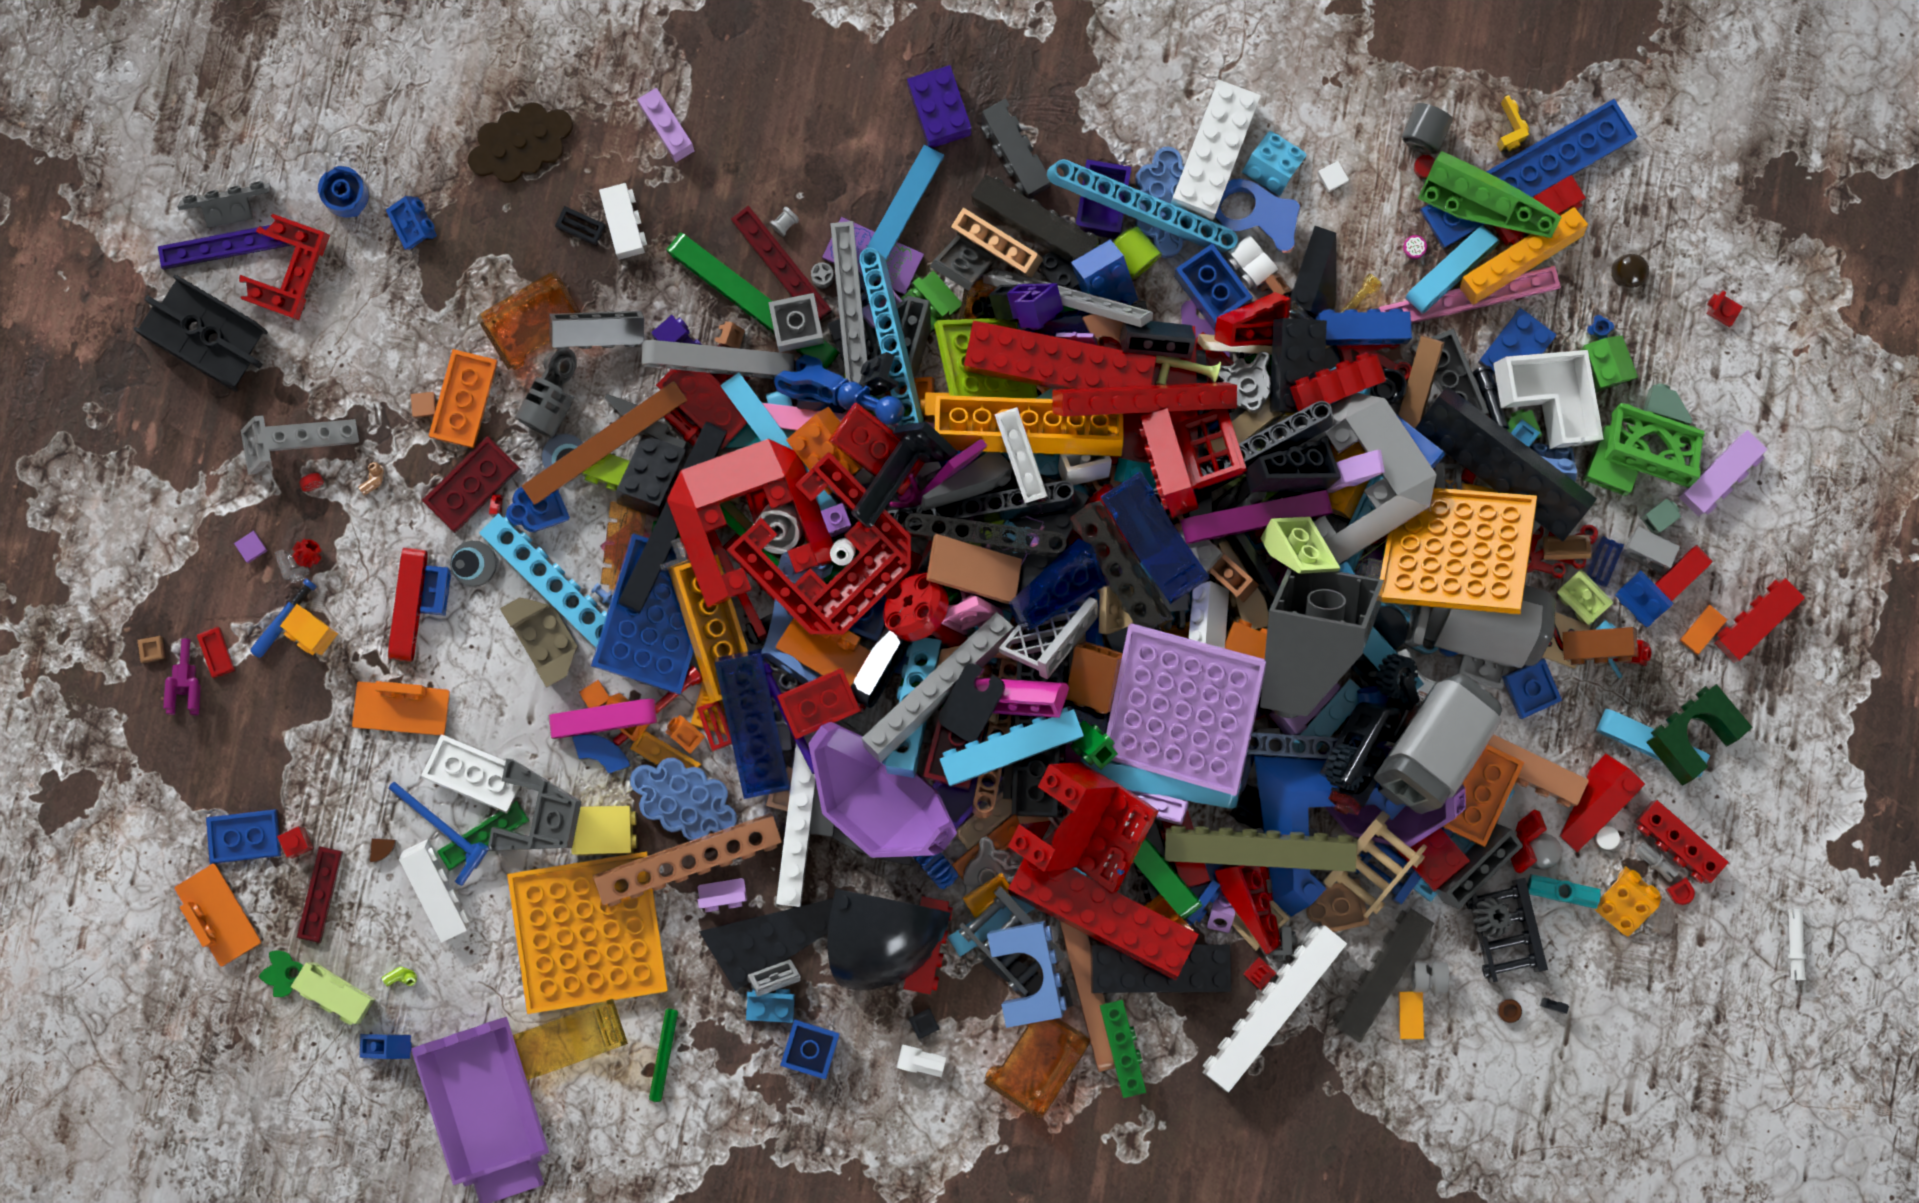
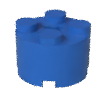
(338, 180)

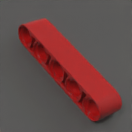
(407, 604)

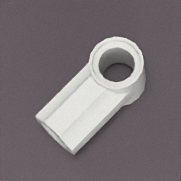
(915, 1060)

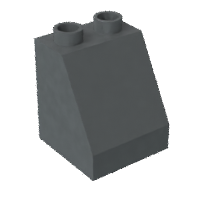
(1315, 636)

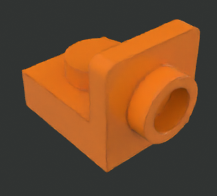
(684, 733)

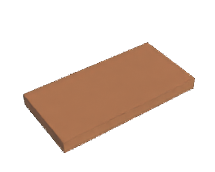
(973, 569)

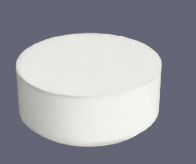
(1607, 838)

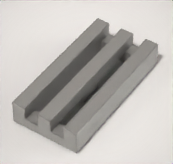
(775, 980)

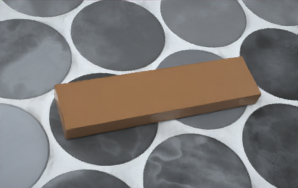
(1421, 380)

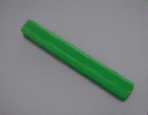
(663, 1055)

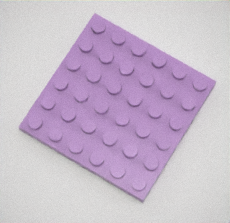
(1185, 708)

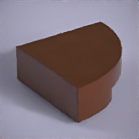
(381, 849)

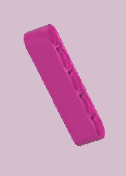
(602, 718)

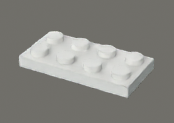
(470, 774)

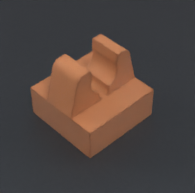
(1277, 285)
(731, 335)

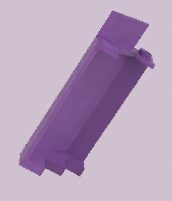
(483, 1110)

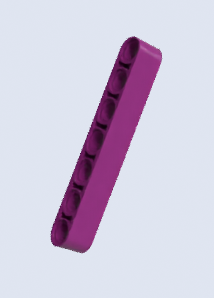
(1254, 516)

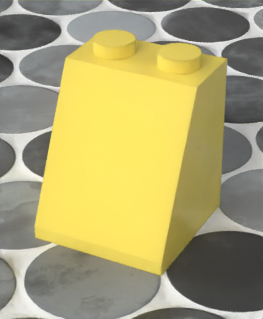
(605, 831)

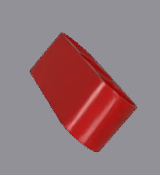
(1683, 572)

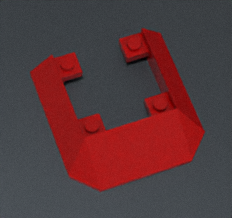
(697, 511)
(852, 592)

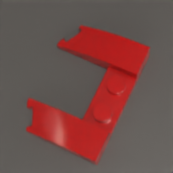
(308, 245)

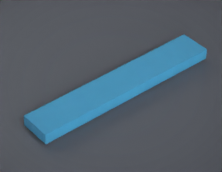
(905, 202)

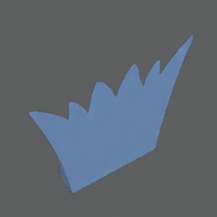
(786, 662)

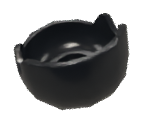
(1393, 388)

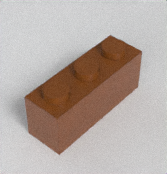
(1600, 645)

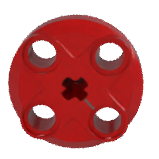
(917, 610)

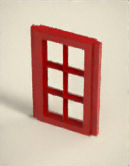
(1230, 440)

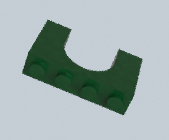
(1672, 742)

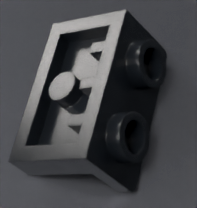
(1248, 808)

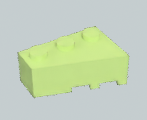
(332, 993)

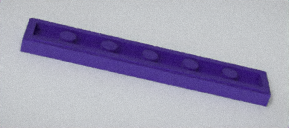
(216, 248)

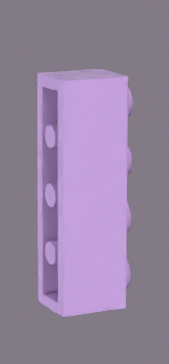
(1722, 473)

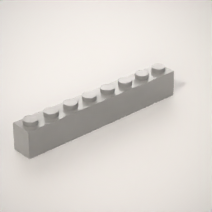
(935, 689)

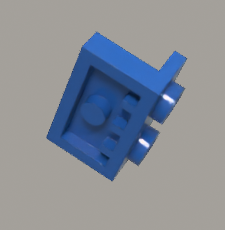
(411, 221)
(1643, 599)

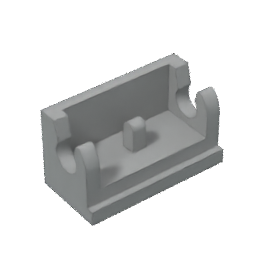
(1651, 550)

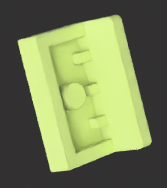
(1584, 597)

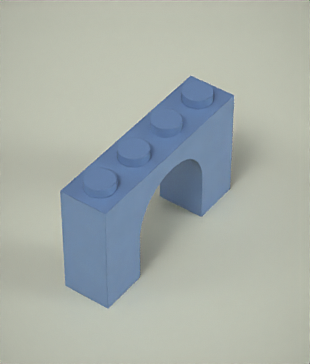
(1034, 941)

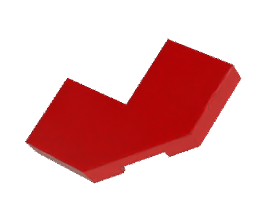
(1527, 830)

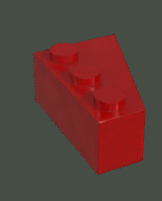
(1252, 322)

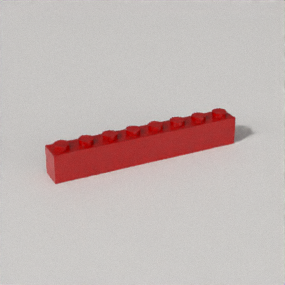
(1144, 399)

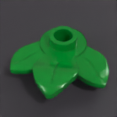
(280, 973)

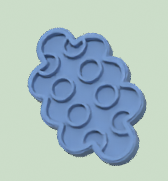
(1161, 181)
(682, 798)

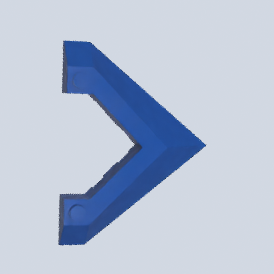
(1285, 793)

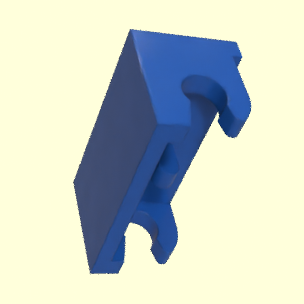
(435, 590)

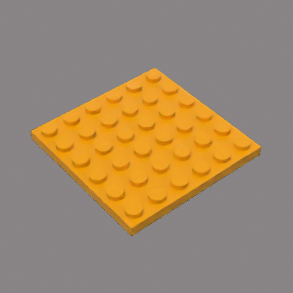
(1462, 552)
(577, 947)

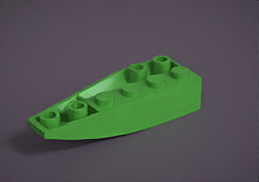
(1484, 198)

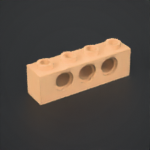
(997, 242)

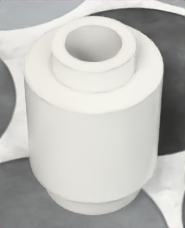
(845, 545)

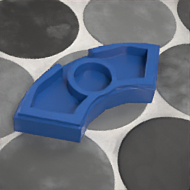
(601, 750)

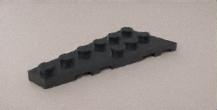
(766, 939)

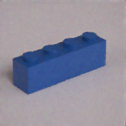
(1367, 327)

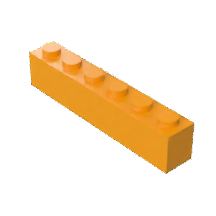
(1521, 258)

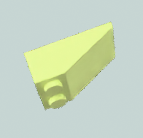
(1298, 545)

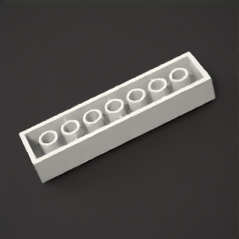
(1274, 1007)

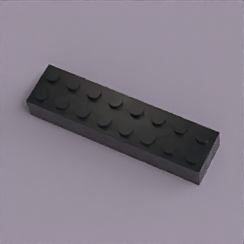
(1504, 462)

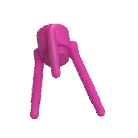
(910, 496)

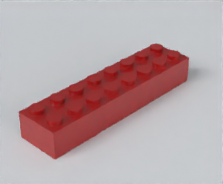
(1052, 360)
(1105, 916)

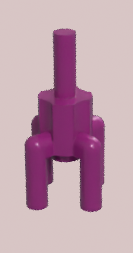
(182, 683)

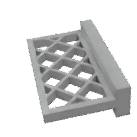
(1061, 645)

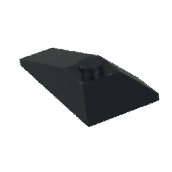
(1316, 278)

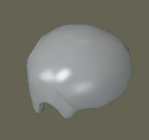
(1547, 851)

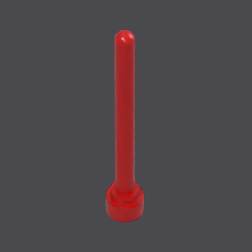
(692, 677)

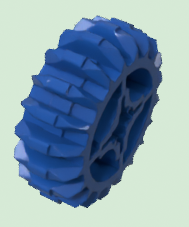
(938, 869)

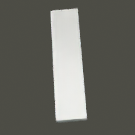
(1021, 455)

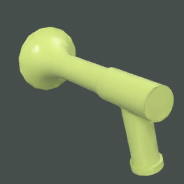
(1210, 371)

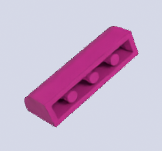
(1029, 697)

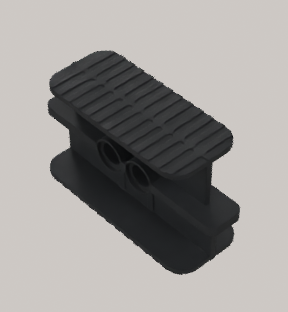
(224, 358)

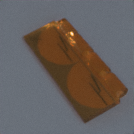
(628, 522)

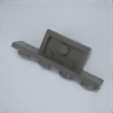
(225, 206)

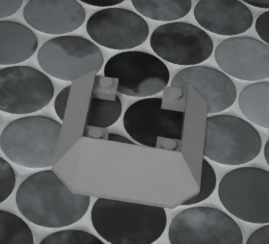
(1407, 477)

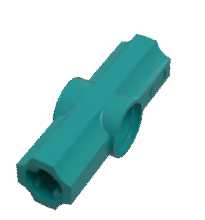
(1577, 893)

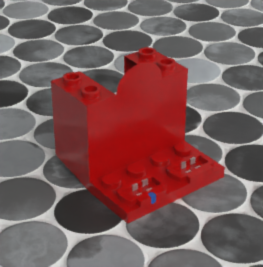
(1097, 836)

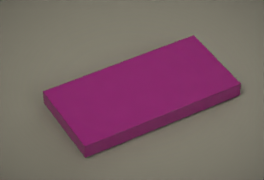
(954, 465)

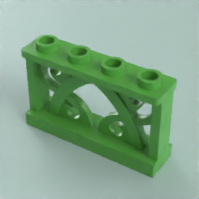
(1643, 460)

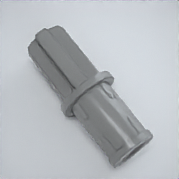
(1656, 861)

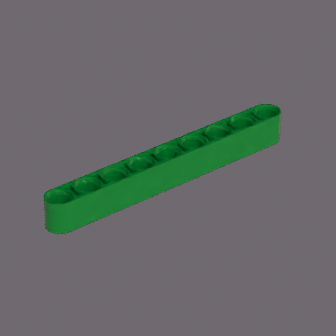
(737, 290)

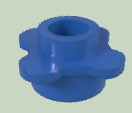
(1604, 323)

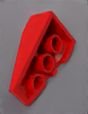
(1606, 793)
(1248, 894)

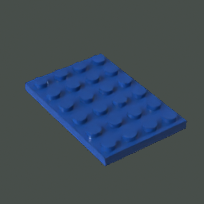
(650, 644)

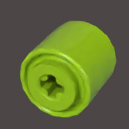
(1137, 251)

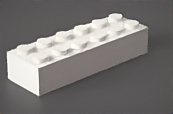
(1215, 150)

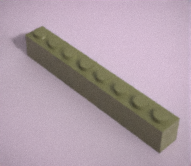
(1261, 849)

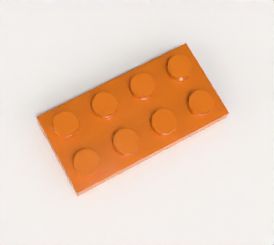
(463, 398)
(1486, 795)

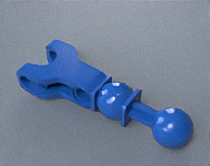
(832, 388)

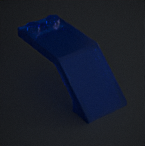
(1154, 538)

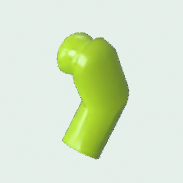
(400, 974)

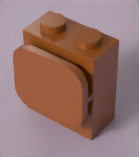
(1093, 676)

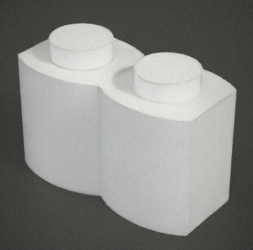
(1251, 262)

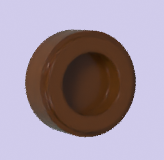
(1509, 1011)

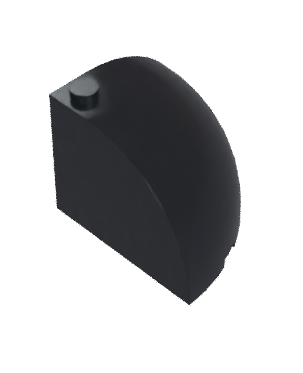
(879, 939)

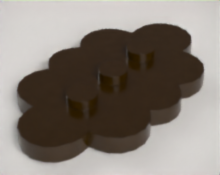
(520, 142)

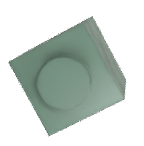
(1661, 516)

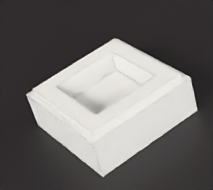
(1333, 176)

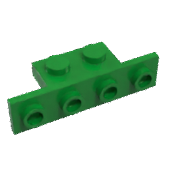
(1122, 1048)

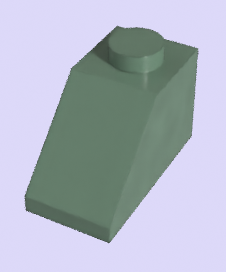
(1666, 404)

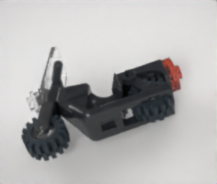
(1355, 766)

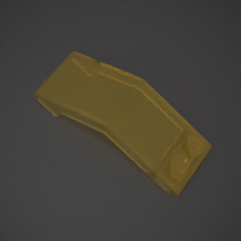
(570, 1039)

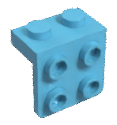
(1274, 162)

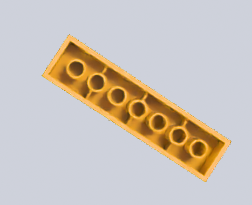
(971, 418)

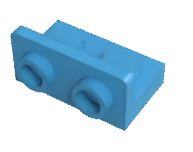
(771, 1006)

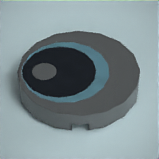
(473, 563)

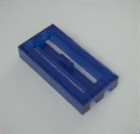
(1611, 543)

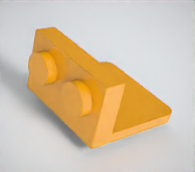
(1628, 902)

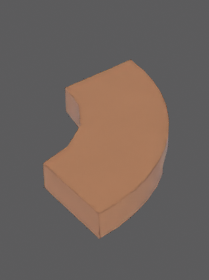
(1103, 326)

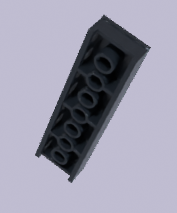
(1027, 797)

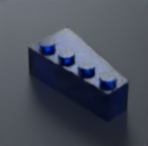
(1059, 586)

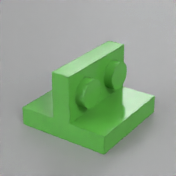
(942, 299)

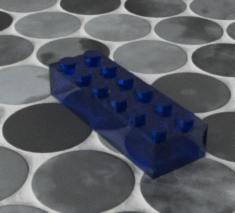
(752, 723)

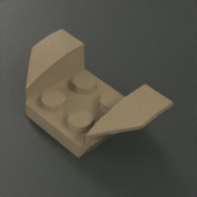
(543, 637)

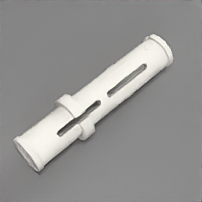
(1796, 938)

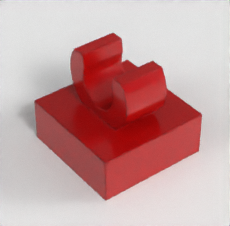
(1259, 973)

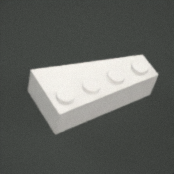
(434, 891)

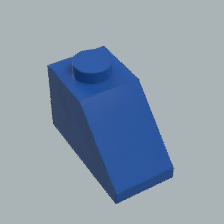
(385, 1046)

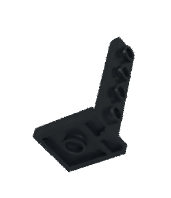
(915, 442)

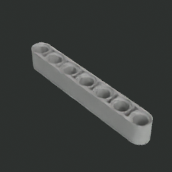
(715, 359)

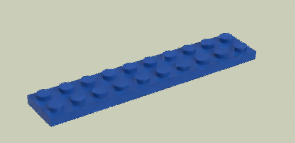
(1546, 163)

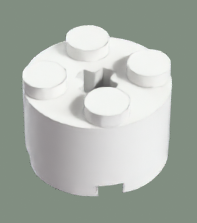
(790, 530)

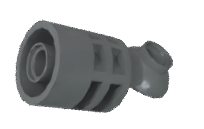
(545, 401)

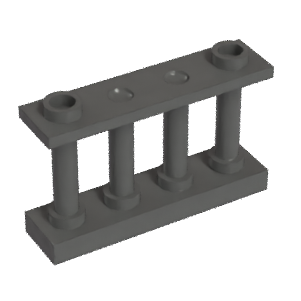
(1017, 918)

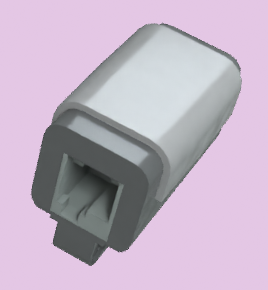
(1497, 636)
(1439, 744)

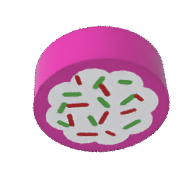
(1414, 247)

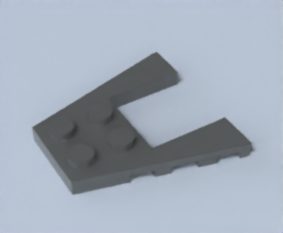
(553, 818)

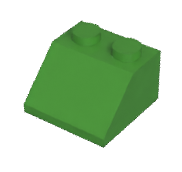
(1610, 362)

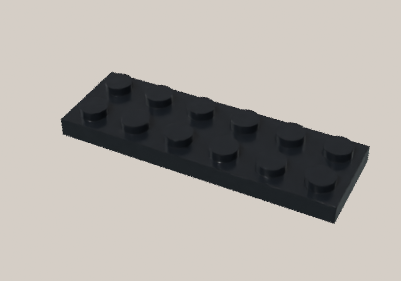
(1203, 971)

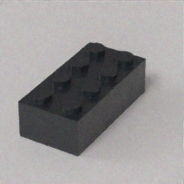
(1296, 353)

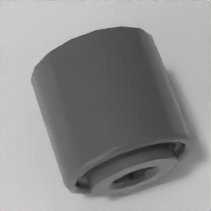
(1427, 128)

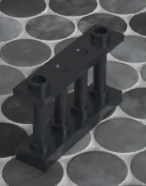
(1529, 936)

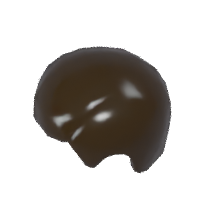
(1630, 270)

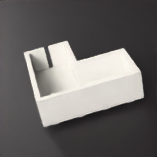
(1564, 389)

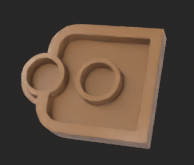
(1338, 908)

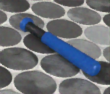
(274, 629)

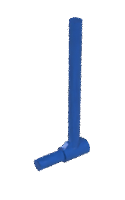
(474, 852)

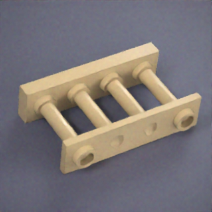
(1367, 844)

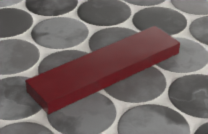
(319, 894)

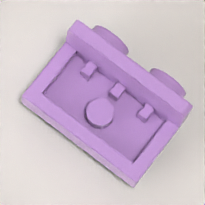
(722, 893)

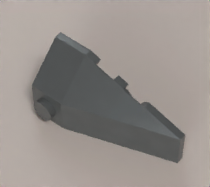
(975, 479)

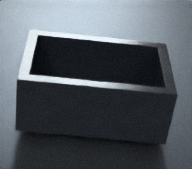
(650, 476)

